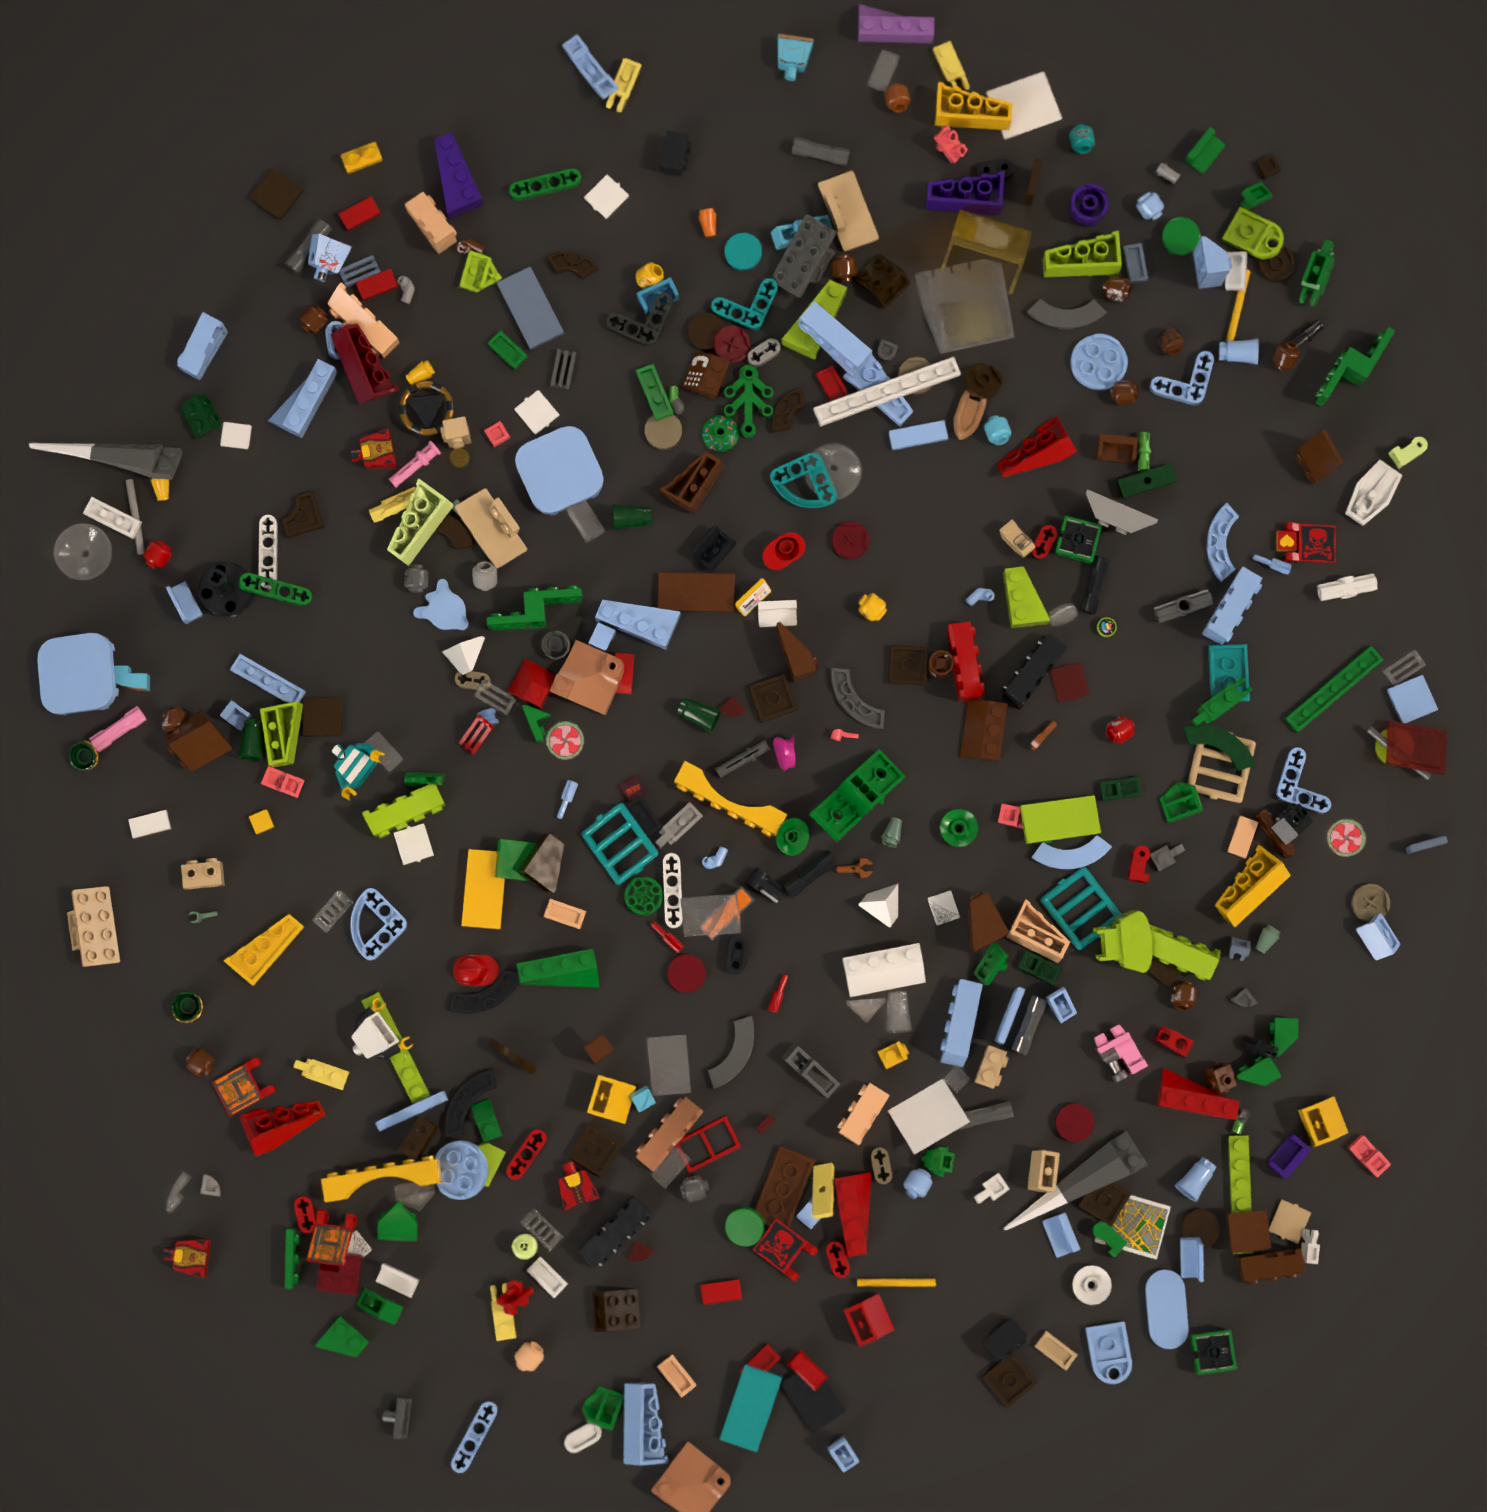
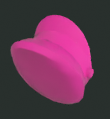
(784, 752)

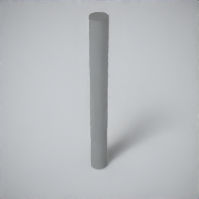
(135, 514)

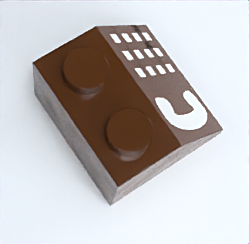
(706, 375)

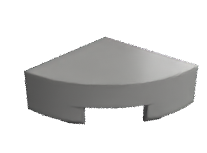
(210, 1186)

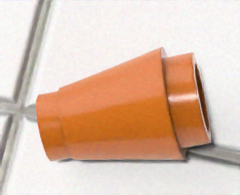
(708, 222)

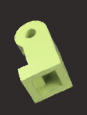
(1409, 453)

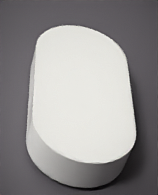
(582, 1437)

